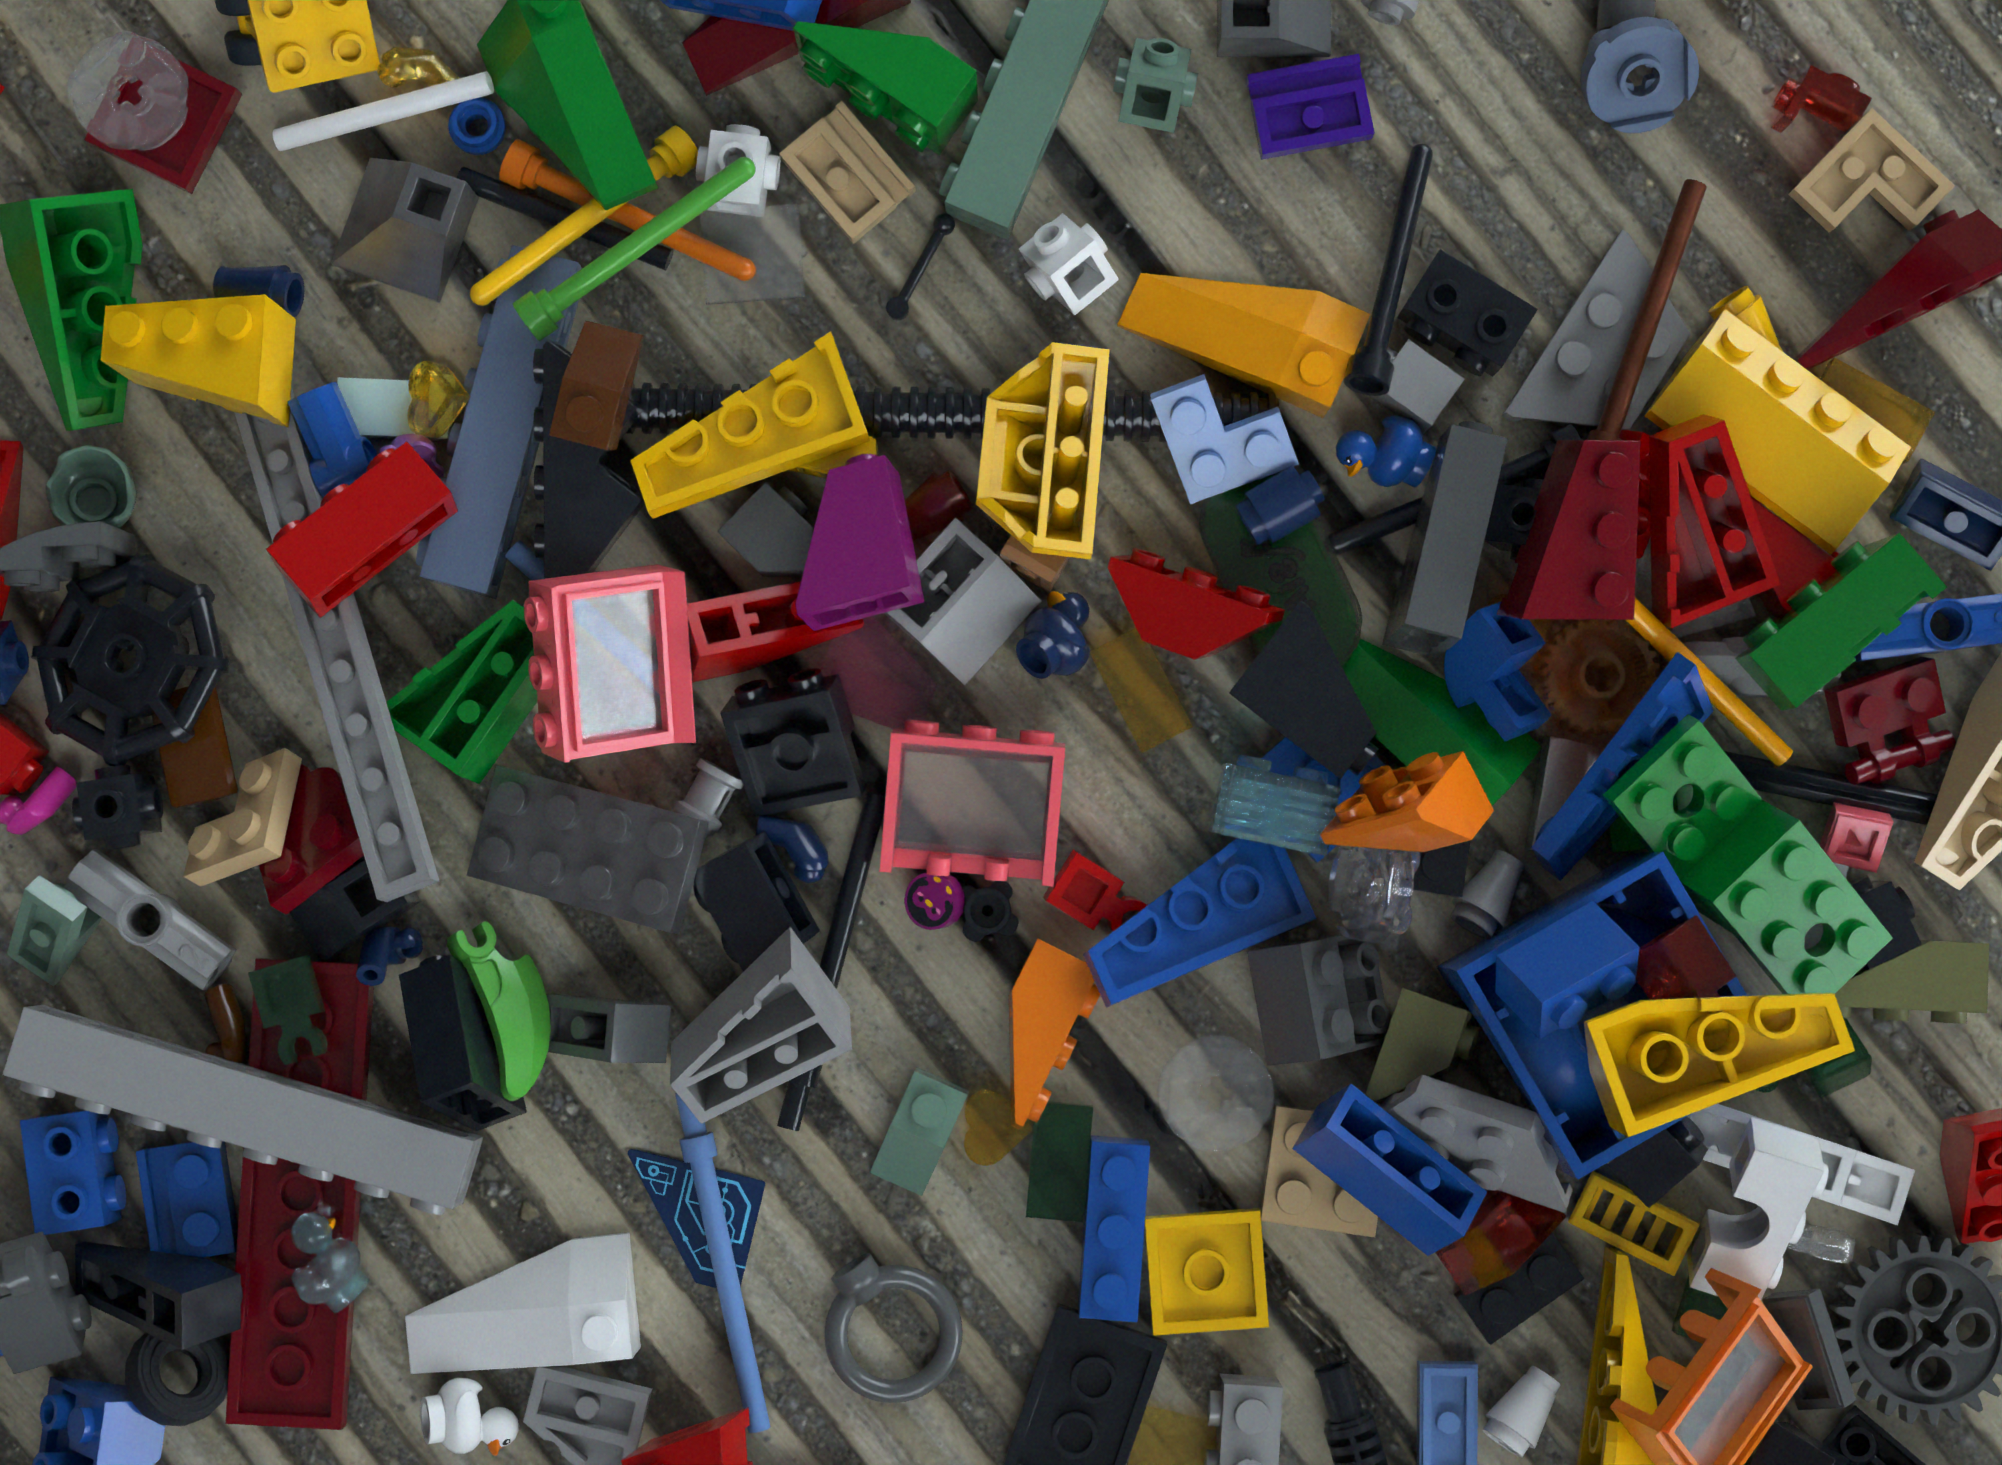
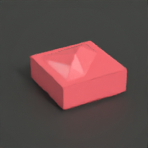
(1856, 836)

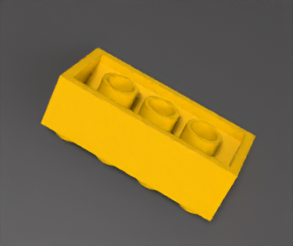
(1794, 436)

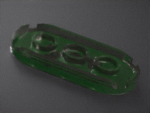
(1288, 570)

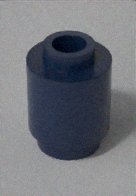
(1280, 505)

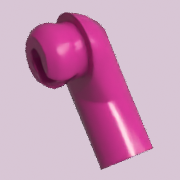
(42, 804)

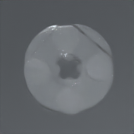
(106, 68)
(1372, 891)
(1238, 1117)

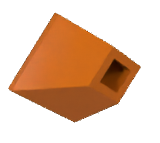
(1413, 807)

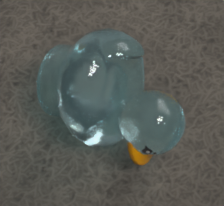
(334, 1271)

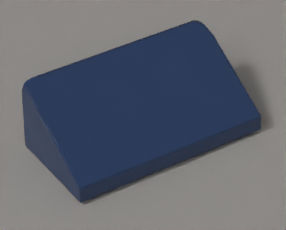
(1951, 513)

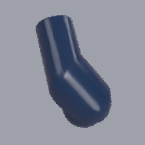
(384, 948)

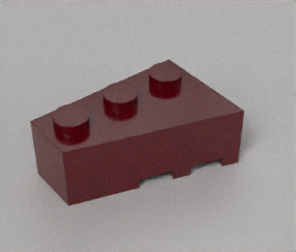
(1582, 537)

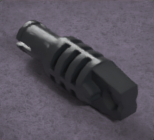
(1350, 1429)

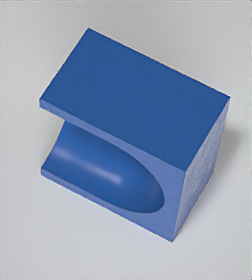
(1553, 1071)

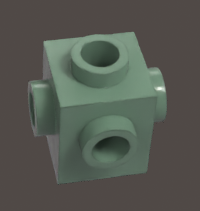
(1155, 84)

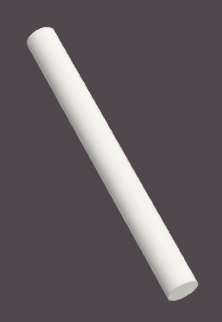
(383, 111)

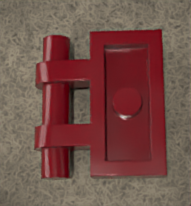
(1884, 703)

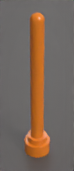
(527, 168)

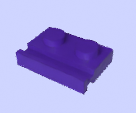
(1310, 106)

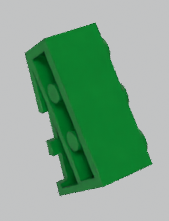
(471, 698)

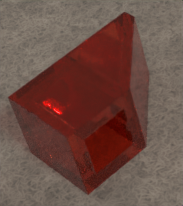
(1498, 1240)

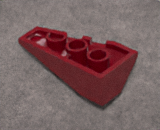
(1933, 271)

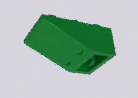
(893, 76)

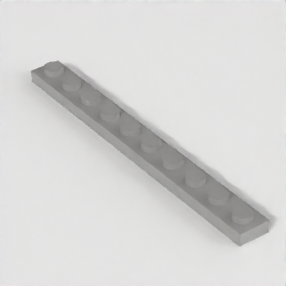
(344, 680)

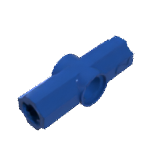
(331, 437)
(1971, 621)

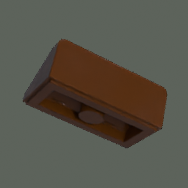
(203, 766)

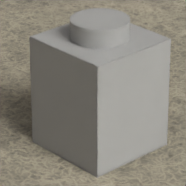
(1419, 385)

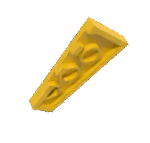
(773, 427)

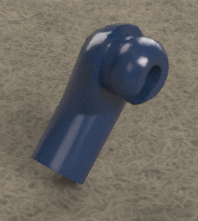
(801, 844)

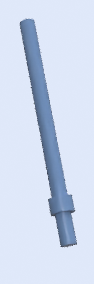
(699, 1149)

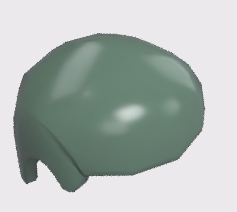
(91, 487)

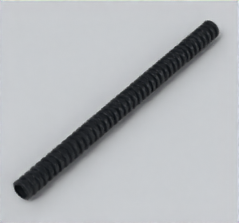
(927, 412)

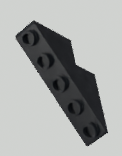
(582, 497)

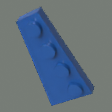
(1586, 812)
(1214, 912)

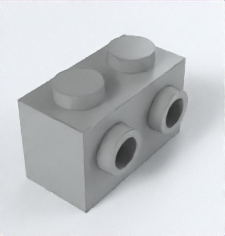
(1246, 1419)

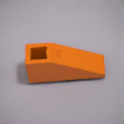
(1041, 1013)

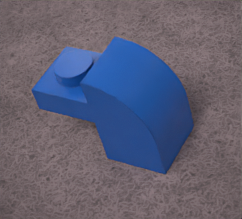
(1486, 671)

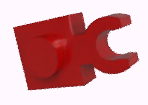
(1090, 893)

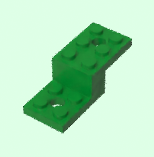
(1747, 863)

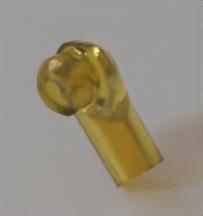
(413, 63)

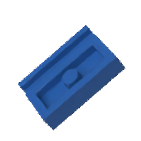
(188, 1199)

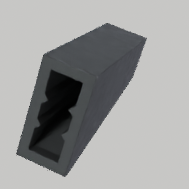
(1447, 541)

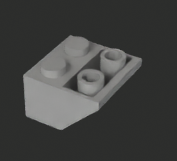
(968, 603)

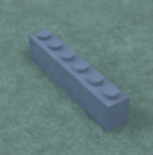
(494, 443)

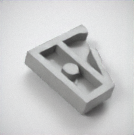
(587, 1414)

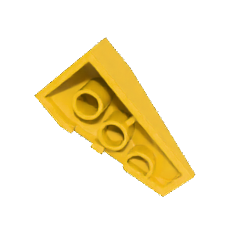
(1615, 1370)

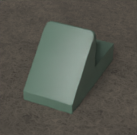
(50, 929)

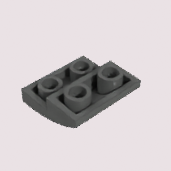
(54, 554)

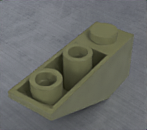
(1932, 977)

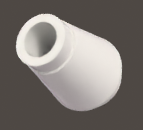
(1522, 1412)

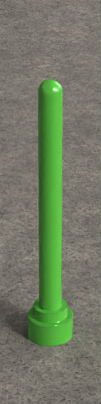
(544, 309)

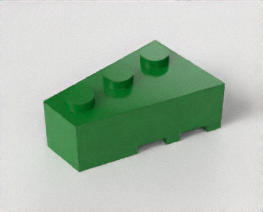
(1837, 619)

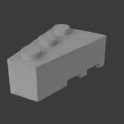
(760, 1031)

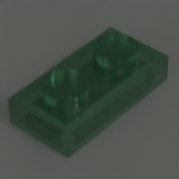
(1060, 1162)

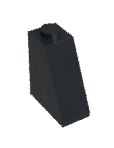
(1307, 695)
(454, 1045)

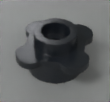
(1001, 920)

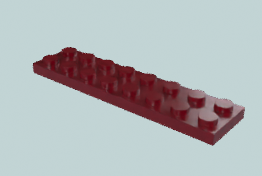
(290, 1354)

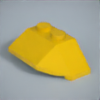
(1046, 450)

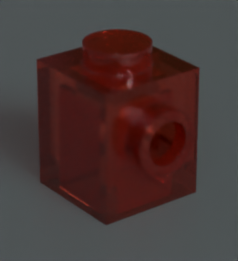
(1682, 963)

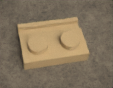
(847, 172)

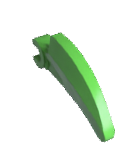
(513, 1006)

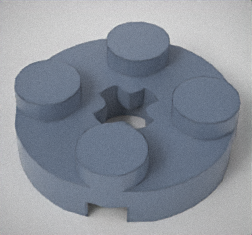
(1621, 49)

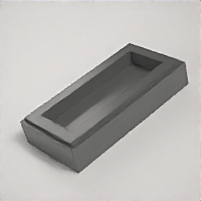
(1809, 1328)

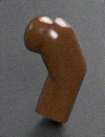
(227, 1023)

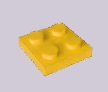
(1206, 1271)

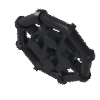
(158, 667)

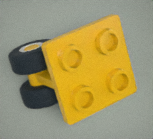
(301, 39)

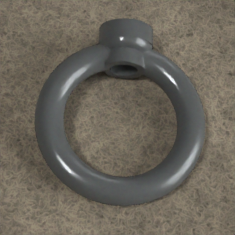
(861, 1282)

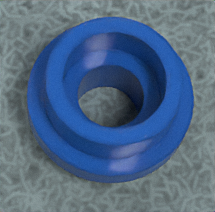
(465, 114)

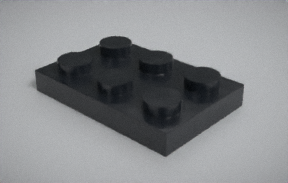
(1085, 1393)

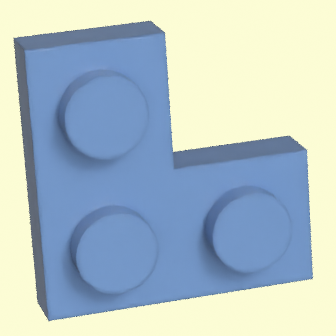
(1218, 456)

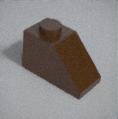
(597, 386)

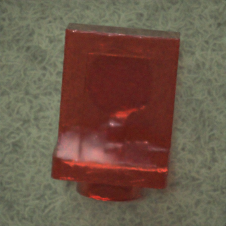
(1824, 95)

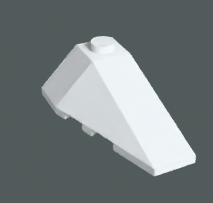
(543, 1312)

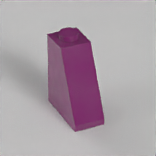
(859, 548)

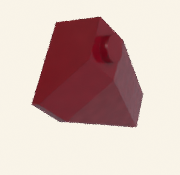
(733, 49)

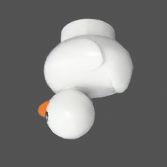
(456, 1419)

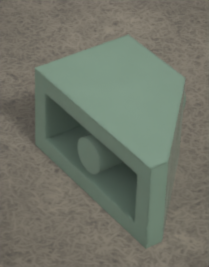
(919, 1131)

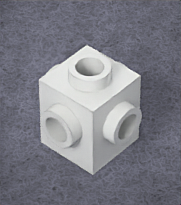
(726, 148)
(1068, 263)

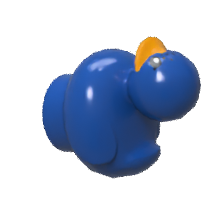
(1396, 457)

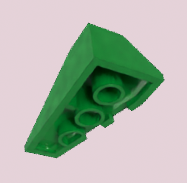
(561, 86)
(67, 265)
(1419, 717)

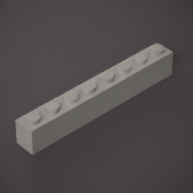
(242, 1107)

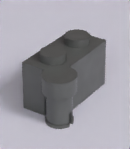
(38, 1306)

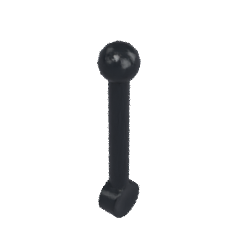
(897, 306)

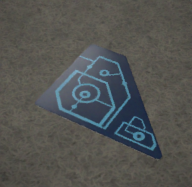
(676, 1200)

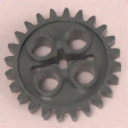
(1886, 1291)

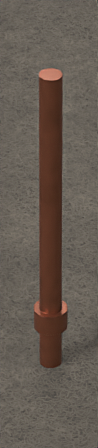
(1650, 312)

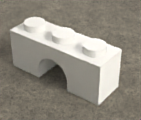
(1780, 1175)

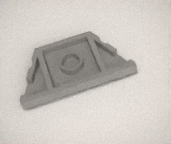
(1584, 353)
(1484, 1138)

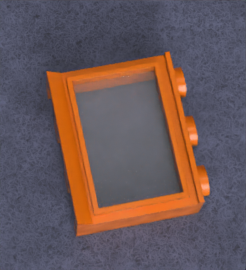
(1727, 1391)

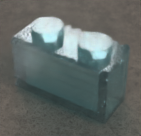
(1274, 806)

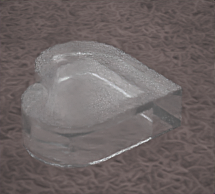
(1825, 1243)

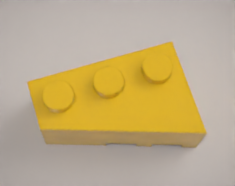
(207, 350)

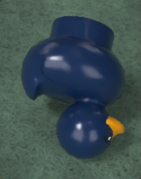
(1053, 637)

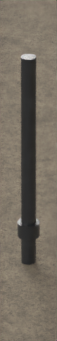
(838, 940)

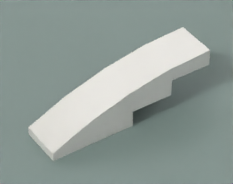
(1854, 1177)

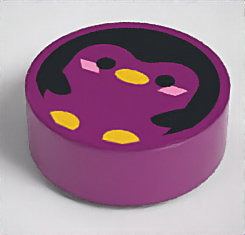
(934, 901)

